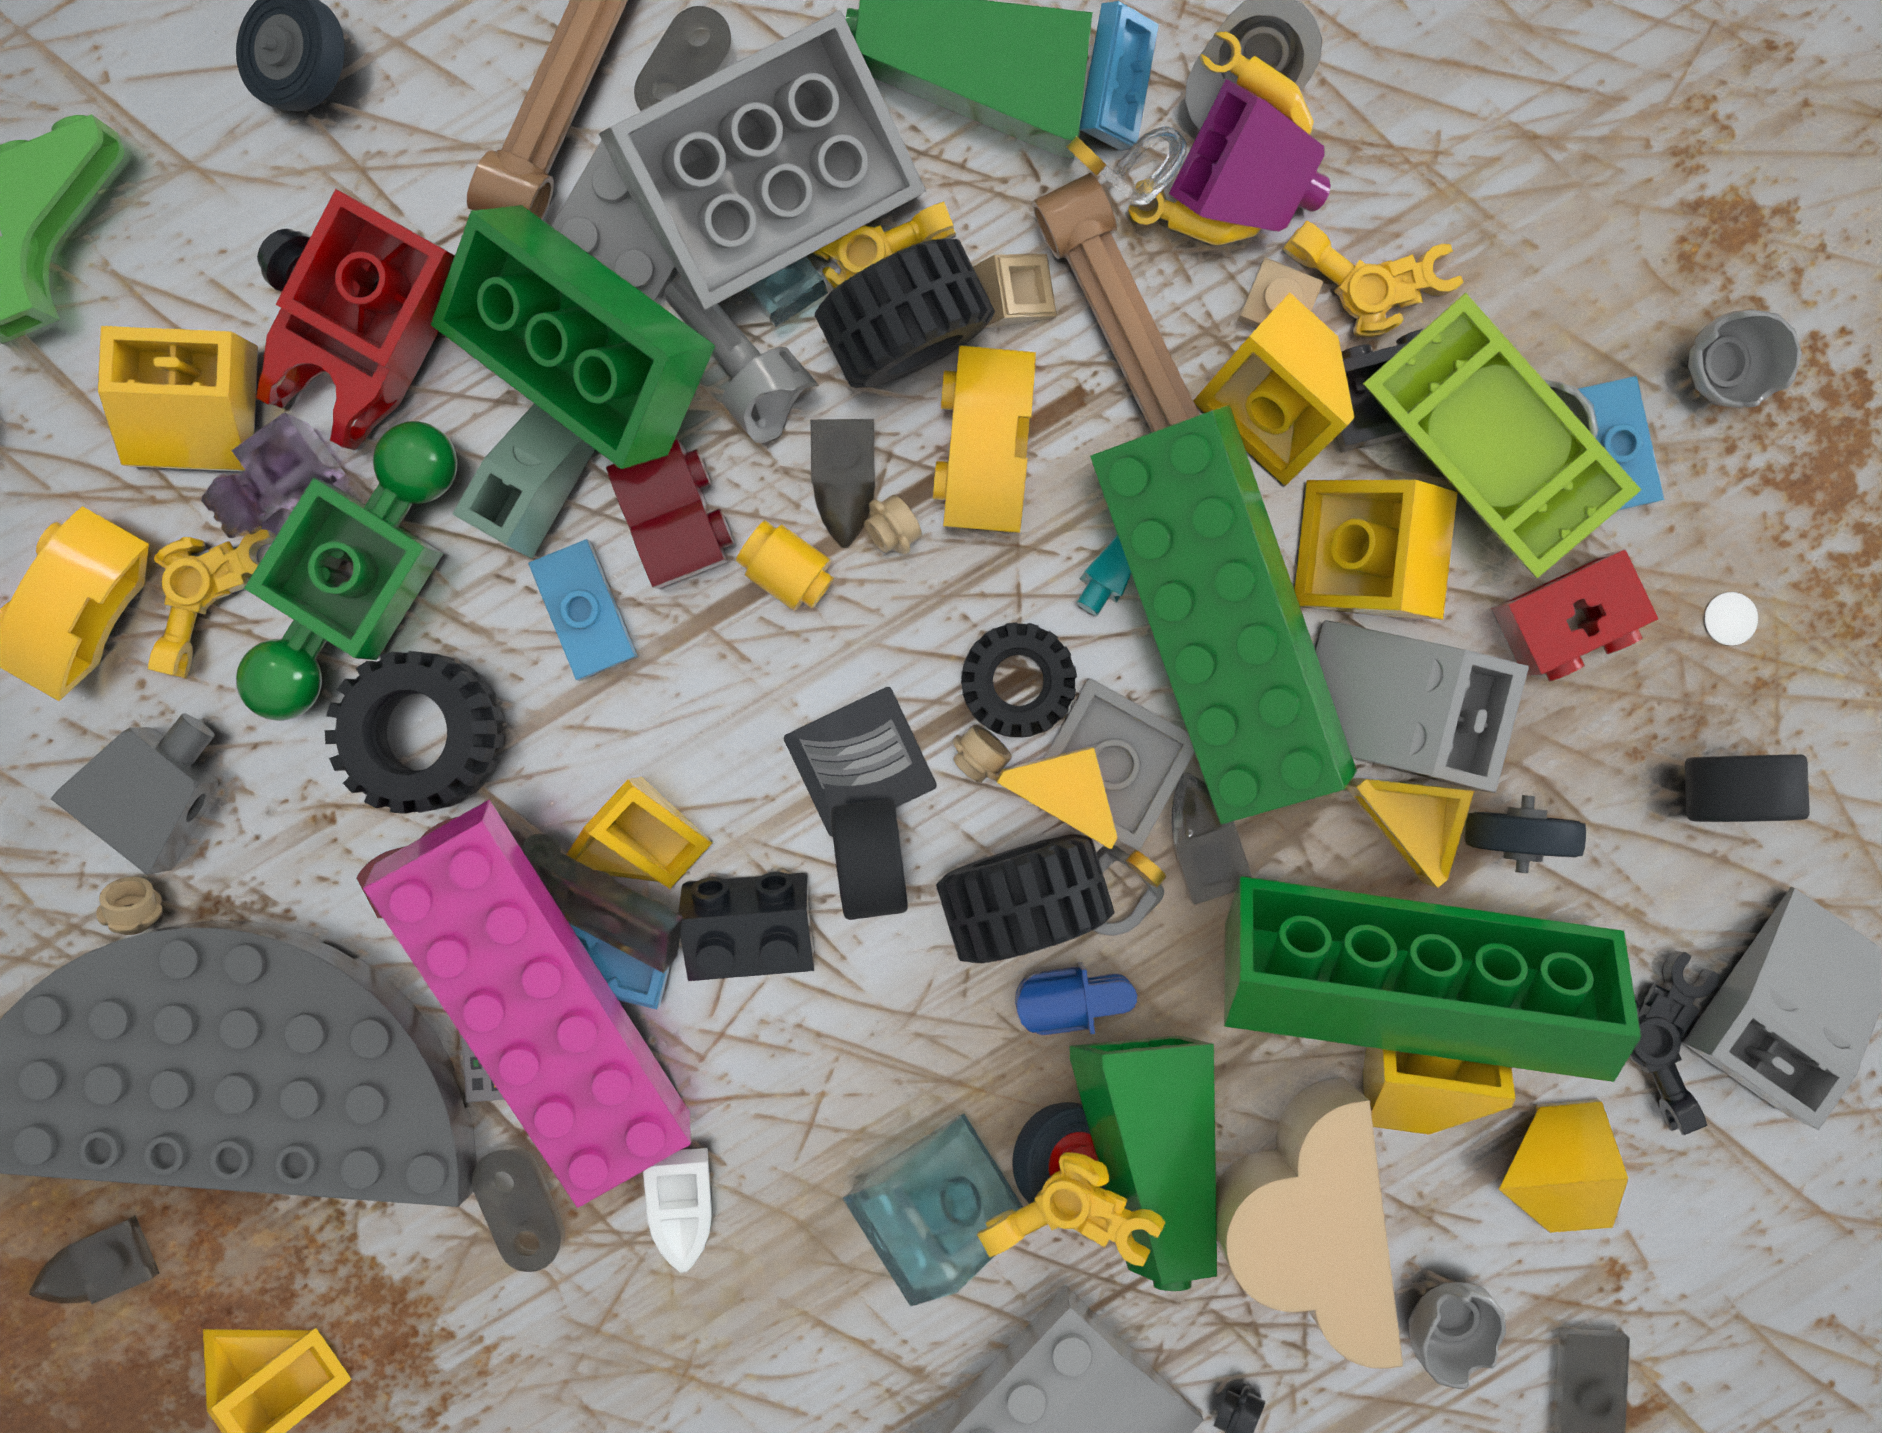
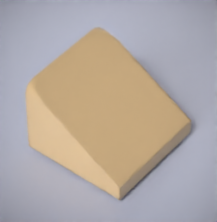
(1017, 288)

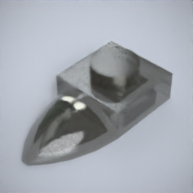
(843, 474)
(1205, 850)
(97, 1266)

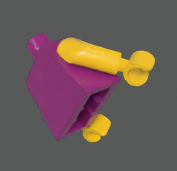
(1247, 160)

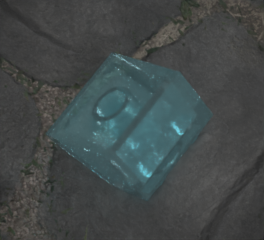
(928, 1209)

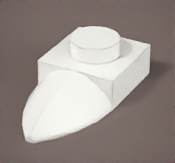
(679, 1206)

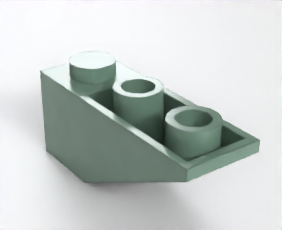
(524, 481)

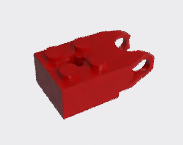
(348, 329)

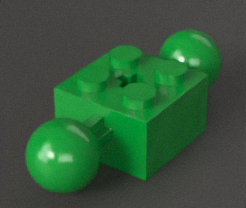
(303, 579)

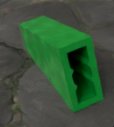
(984, 60)
(1156, 1135)

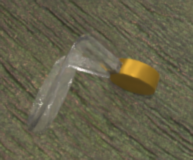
(1156, 181)

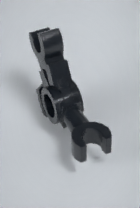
(1662, 1025)

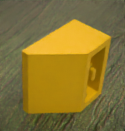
(177, 396)

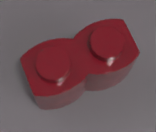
(670, 516)

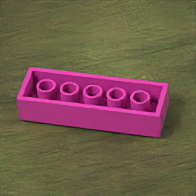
(530, 1003)

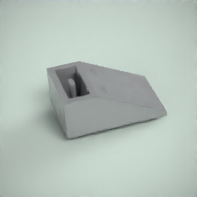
(1422, 704)
(1796, 1011)

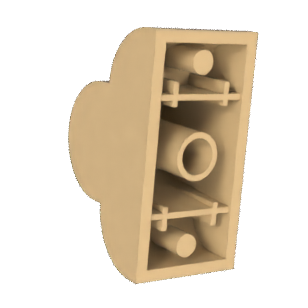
(1311, 1227)

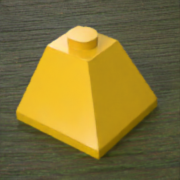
(1284, 389)
(1432, 1092)

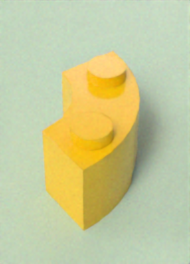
(988, 438)
(70, 601)

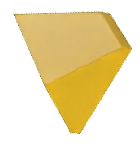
(1418, 821)
(640, 837)
(1568, 1168)
(267, 1377)

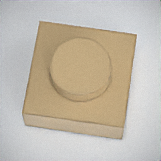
(1271, 286)

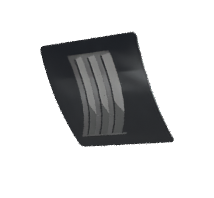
(860, 756)

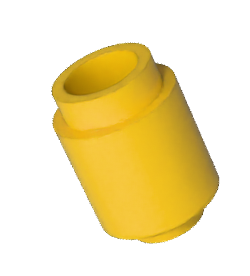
(785, 566)

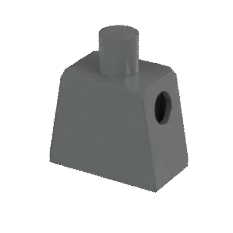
(144, 792)

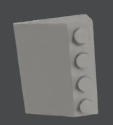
(765, 160)
(1069, 1378)

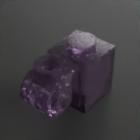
(277, 471)

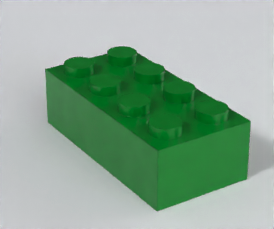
(571, 335)

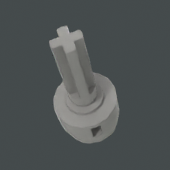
(761, 384)

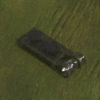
(605, 907)

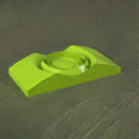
(1501, 436)

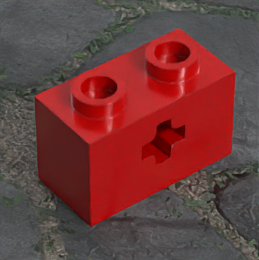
(1613, 609)

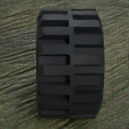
(904, 312)
(364, 741)
(1025, 899)

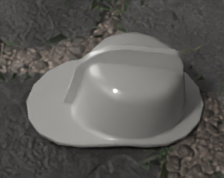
(1273, 30)

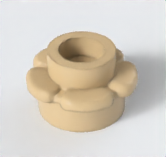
(892, 525)
(980, 754)
(129, 906)

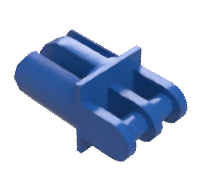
(1070, 1000)

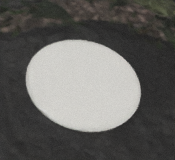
(1731, 618)

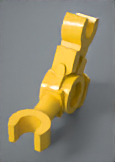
(872, 244)
(1371, 289)
(195, 584)
(1076, 1202)

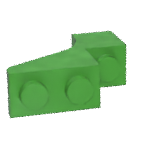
(41, 195)

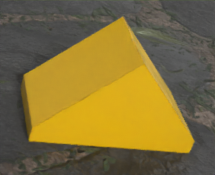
(1068, 789)

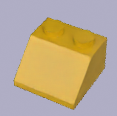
(1376, 547)

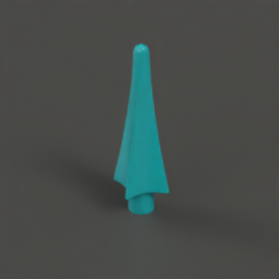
(1105, 578)

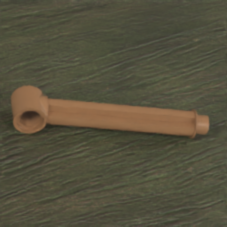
(522, 166)
(1080, 227)

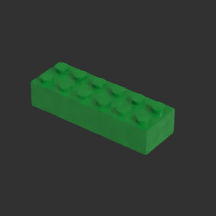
(1225, 616)
(1429, 979)

